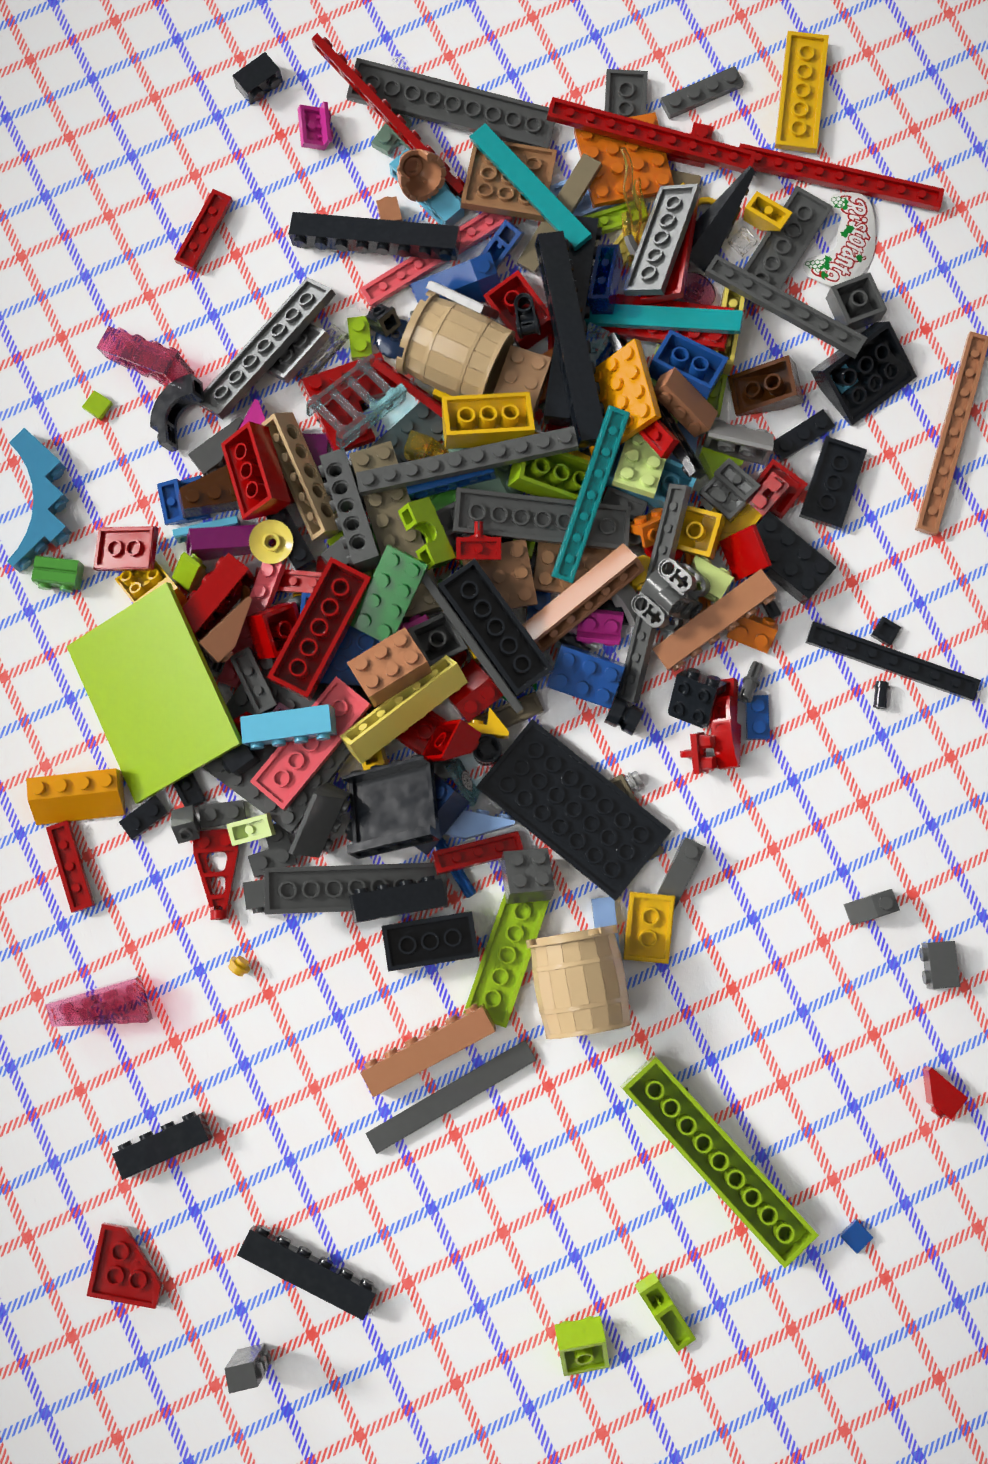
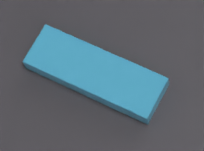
(180, 534)

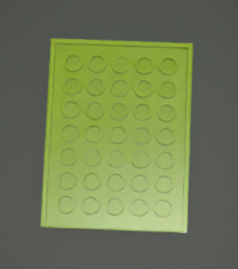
(154, 693)

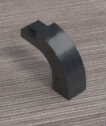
(170, 405)

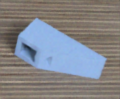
(478, 823)

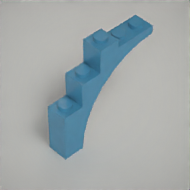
(47, 500)

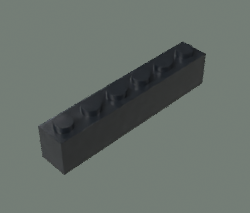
(307, 1271)

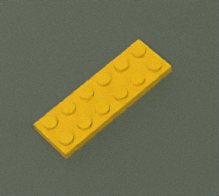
(801, 92)

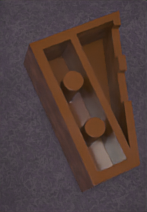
(208, 494)

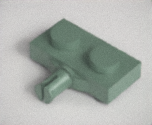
(387, 139)

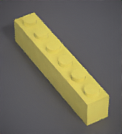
(403, 710)

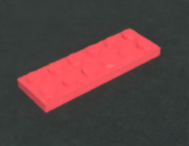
(296, 764)

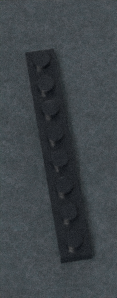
(682, 451)

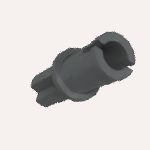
(750, 682)

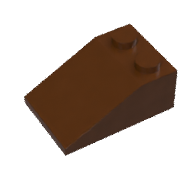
(766, 387)

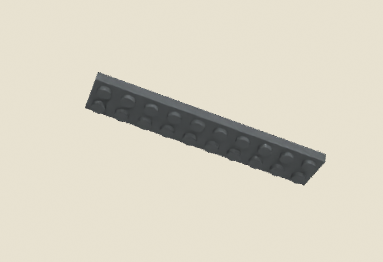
(455, 104)

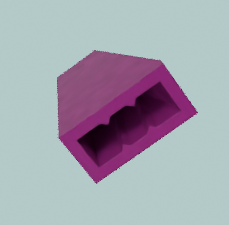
(215, 542)

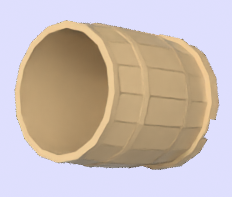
(453, 347)
(580, 982)

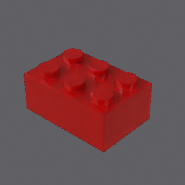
(502, 299)

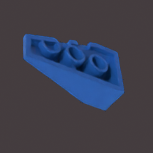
(469, 278)

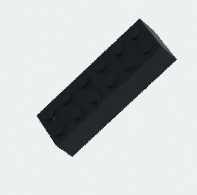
(495, 627)

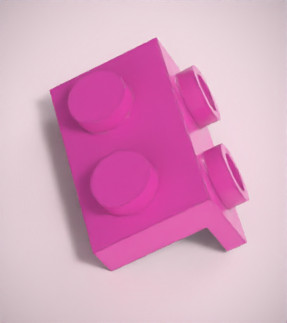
(315, 126)

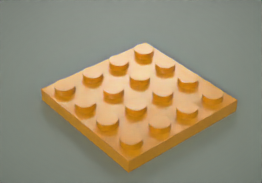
(628, 386)

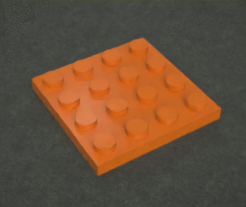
(647, 165)

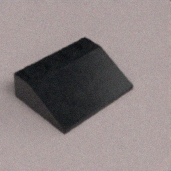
(879, 367)

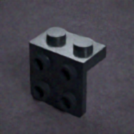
(695, 697)

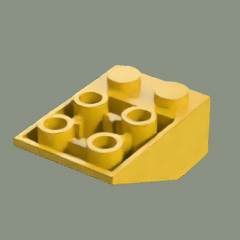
(140, 583)

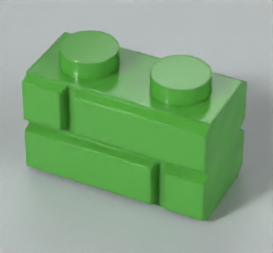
(57, 573)

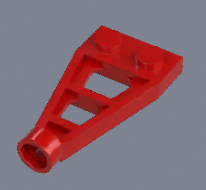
(215, 842)

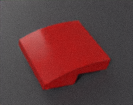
(745, 552)

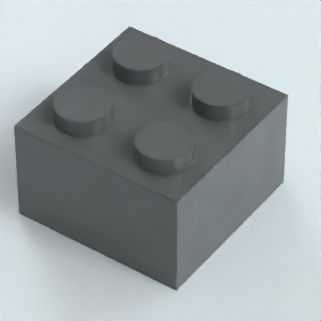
(856, 302)
(527, 875)

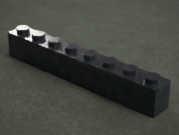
(374, 236)

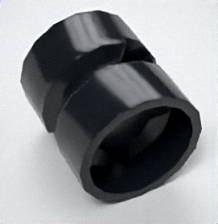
(624, 716)
(488, 750)

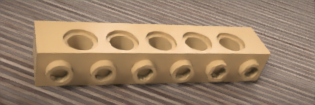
(302, 476)

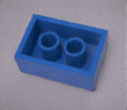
(693, 360)
(586, 675)

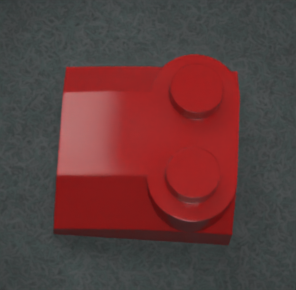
(793, 492)

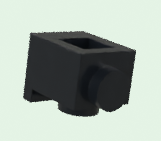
(379, 315)

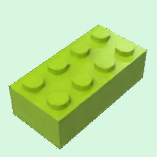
(550, 476)

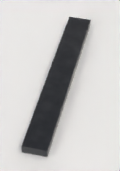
(893, 661)

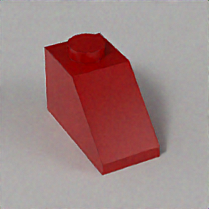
(941, 1094)

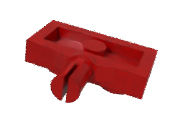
(478, 546)

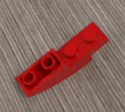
(726, 728)

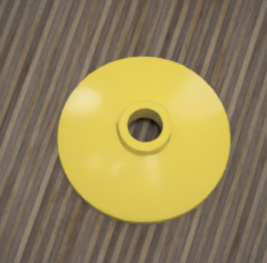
(260, 538)

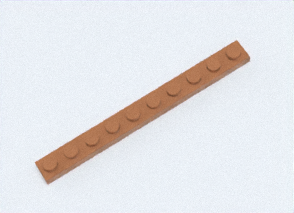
(952, 434)

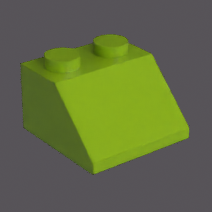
(582, 1345)

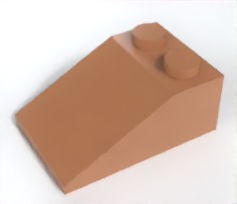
(224, 635)

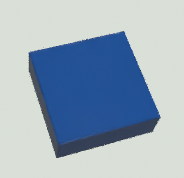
(856, 1236)

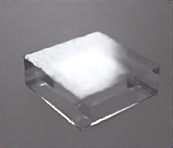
(742, 241)

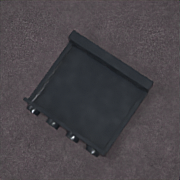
(393, 807)

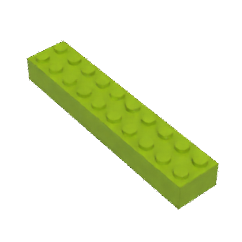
(719, 1161)

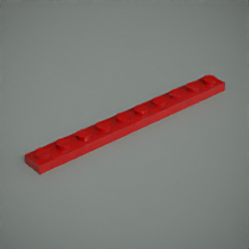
(381, 107)
(650, 135)
(846, 178)

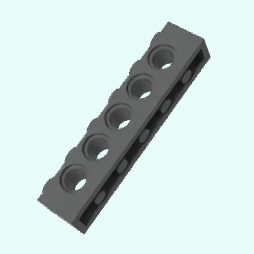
(336, 464)

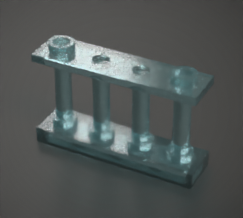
(361, 421)

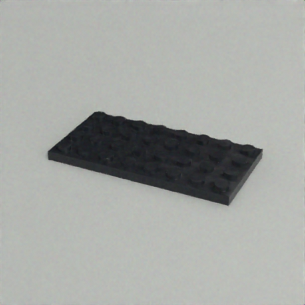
(573, 809)

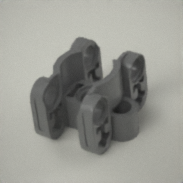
(671, 595)

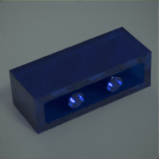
(605, 279)

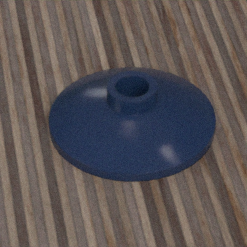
(388, 345)

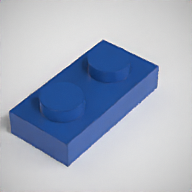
(757, 718)

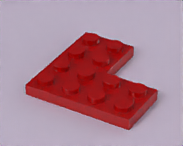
(317, 383)

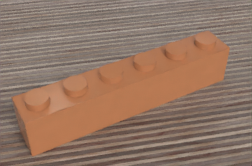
(583, 597)
(715, 620)
(427, 1050)

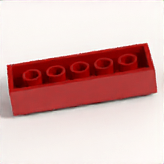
(319, 629)

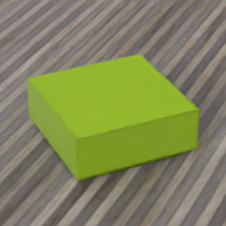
(97, 405)

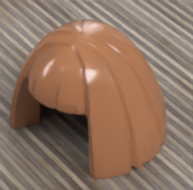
(420, 174)

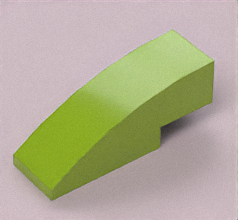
(665, 1312)

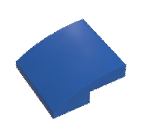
(170, 503)

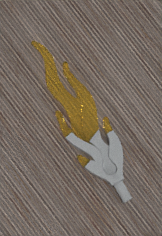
(637, 215)

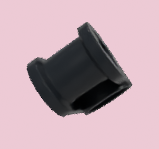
(526, 319)

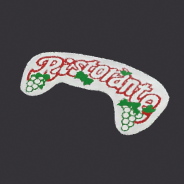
(854, 241)

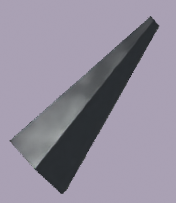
(718, 221)

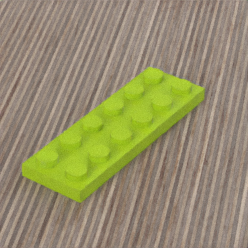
(506, 958)

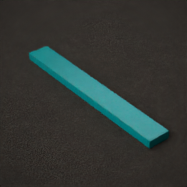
(530, 186)
(671, 318)
(590, 494)

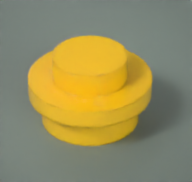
(239, 966)

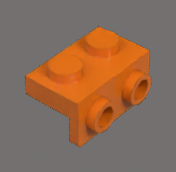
(647, 526)
(755, 632)

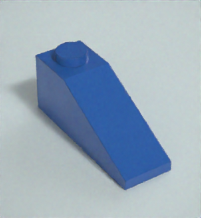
(503, 242)

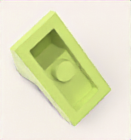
(251, 829)

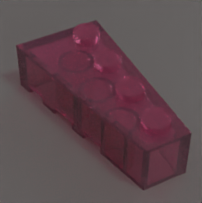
(143, 356)
(109, 1004)

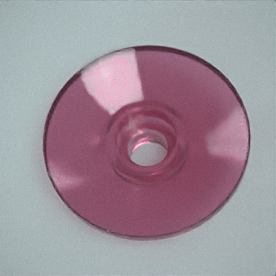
(699, 289)

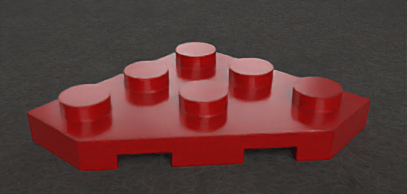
(122, 1270)

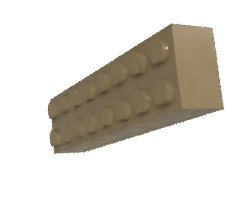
(387, 524)

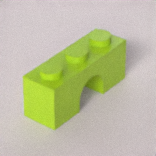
(422, 516)

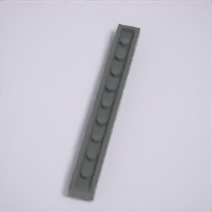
(467, 461)
(643, 634)

